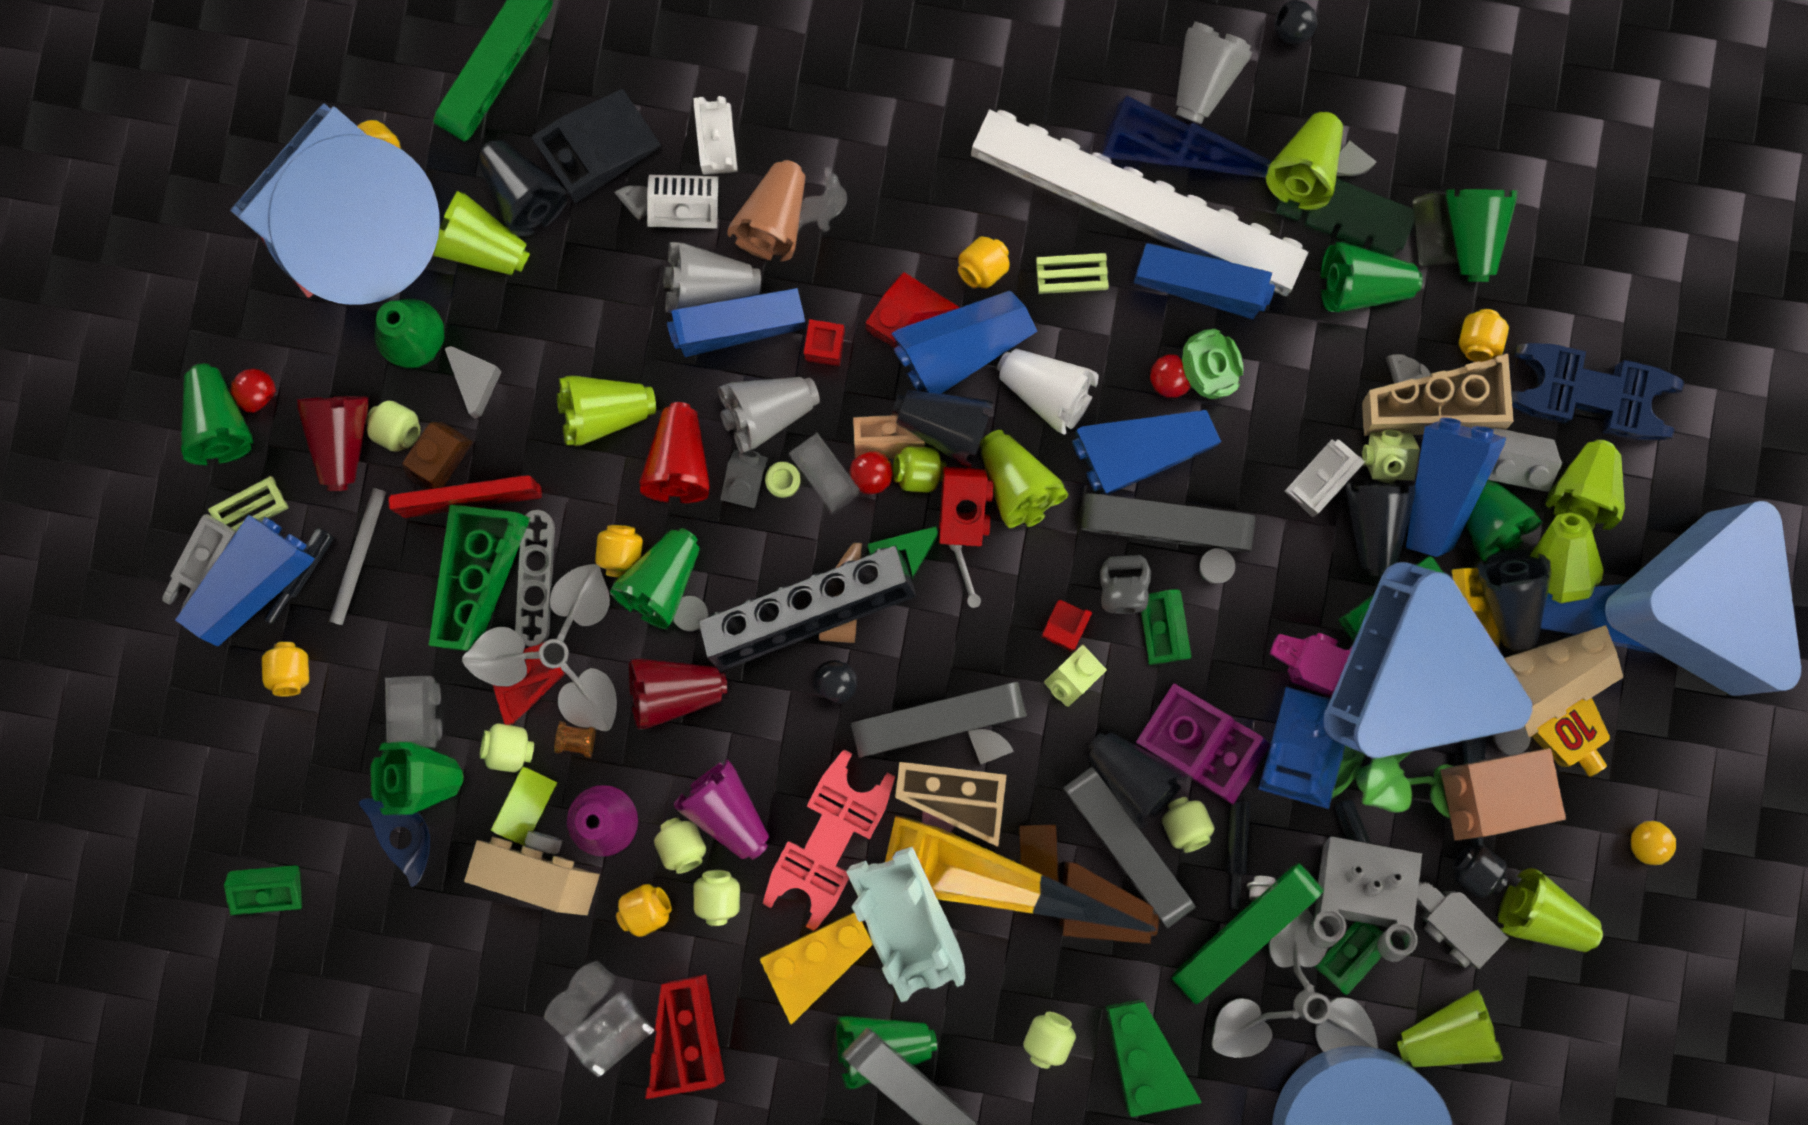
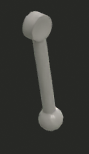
(973, 600)

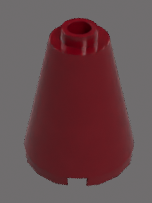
(334, 436)
(671, 689)

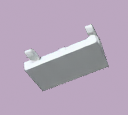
(715, 136)
(1324, 477)

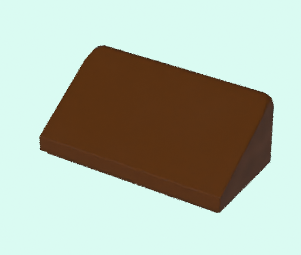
(1039, 849)

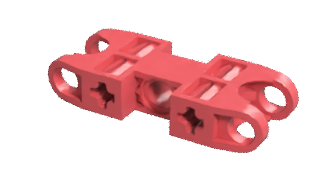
(828, 840)

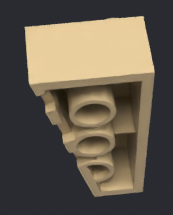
(1473, 394)

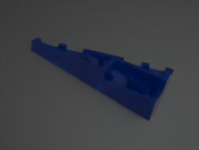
(1154, 137)

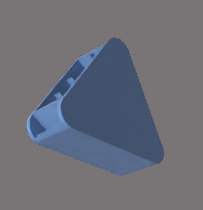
(1718, 602)
(1422, 671)

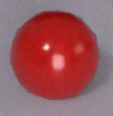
(1169, 377)
(252, 389)
(871, 472)

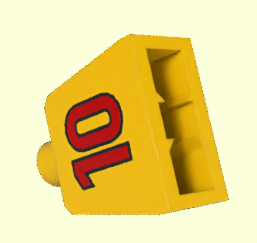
(1575, 737)

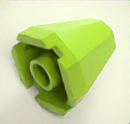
(1592, 486)
(1572, 558)

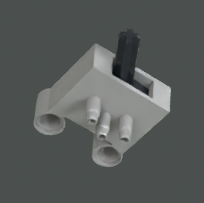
(1366, 886)

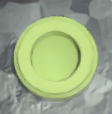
(782, 479)

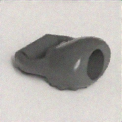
(1125, 594)

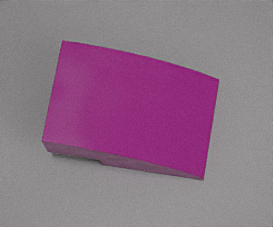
(1203, 743)

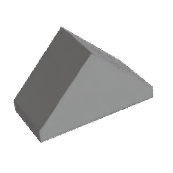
(475, 379)

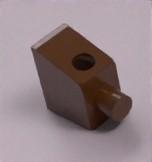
(435, 455)

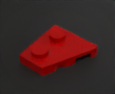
(520, 697)

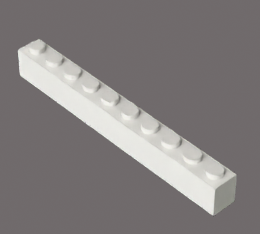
(1134, 200)

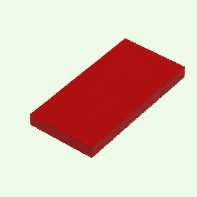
(469, 495)

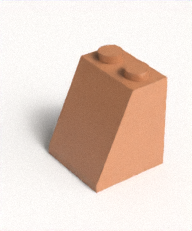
(1502, 794)

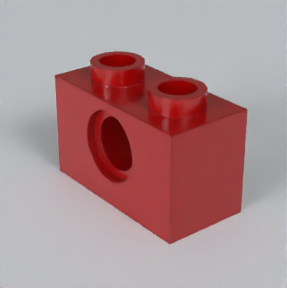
(961, 485)

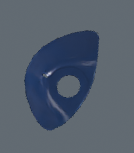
(410, 859)

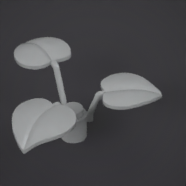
(499, 654)
(1340, 1022)

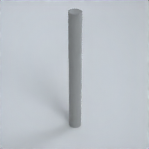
(357, 556)

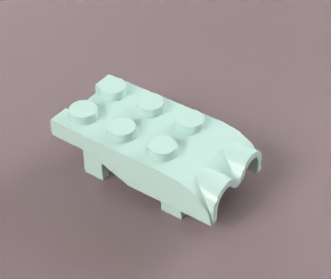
(906, 924)

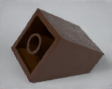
(1109, 894)

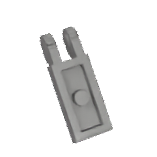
(198, 557)

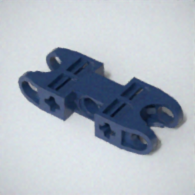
(1620, 397)

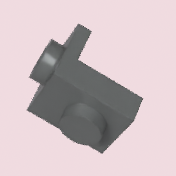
(743, 478)

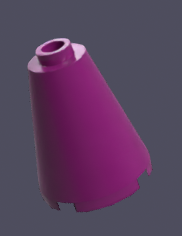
(725, 811)
(616, 816)

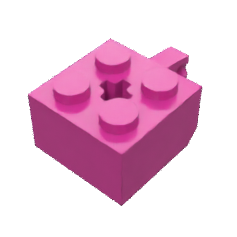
(1312, 661)

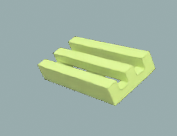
(1101, 271)
(275, 494)

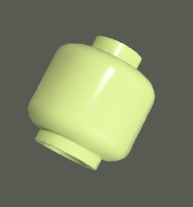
(393, 426)
(506, 748)
(1187, 824)
(680, 845)
(716, 897)
(1049, 1040)

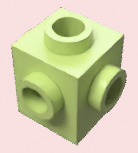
(1391, 455)

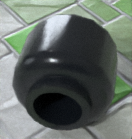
(1480, 871)

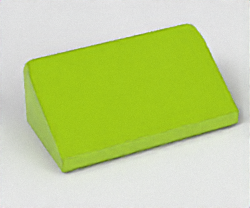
(524, 805)

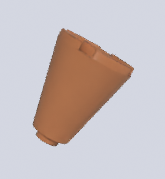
(771, 214)

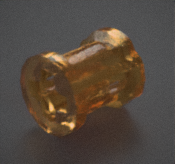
(575, 739)

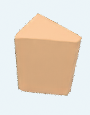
(882, 435)

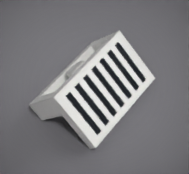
(682, 201)

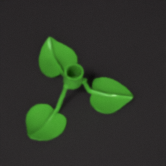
(1388, 788)

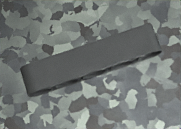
(1168, 522)
(938, 719)
(1129, 847)
(903, 1082)

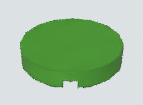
(1212, 364)

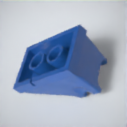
(1302, 755)

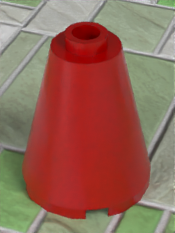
(676, 458)

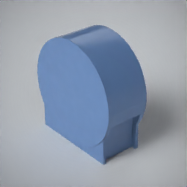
(344, 212)
(1358, 1089)

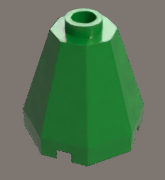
(412, 778)

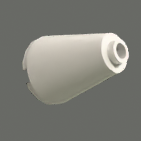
(1048, 386)

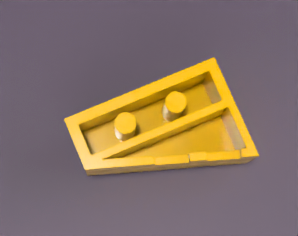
(814, 962)

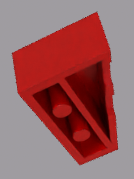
(685, 1041)

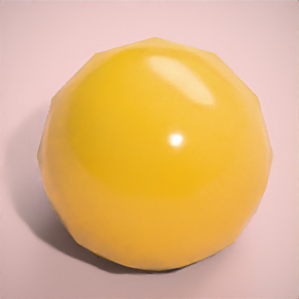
(1653, 843)

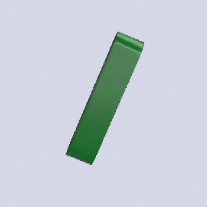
(490, 66)
(1247, 933)

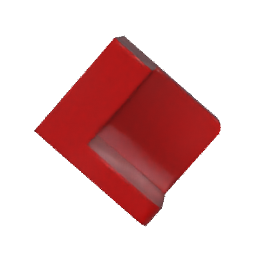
(824, 342)
(1066, 625)

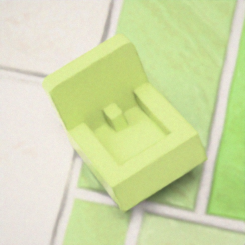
(1075, 676)

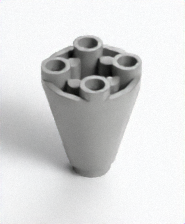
(1208, 70)
(706, 277)
(764, 407)

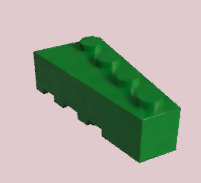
(472, 572)

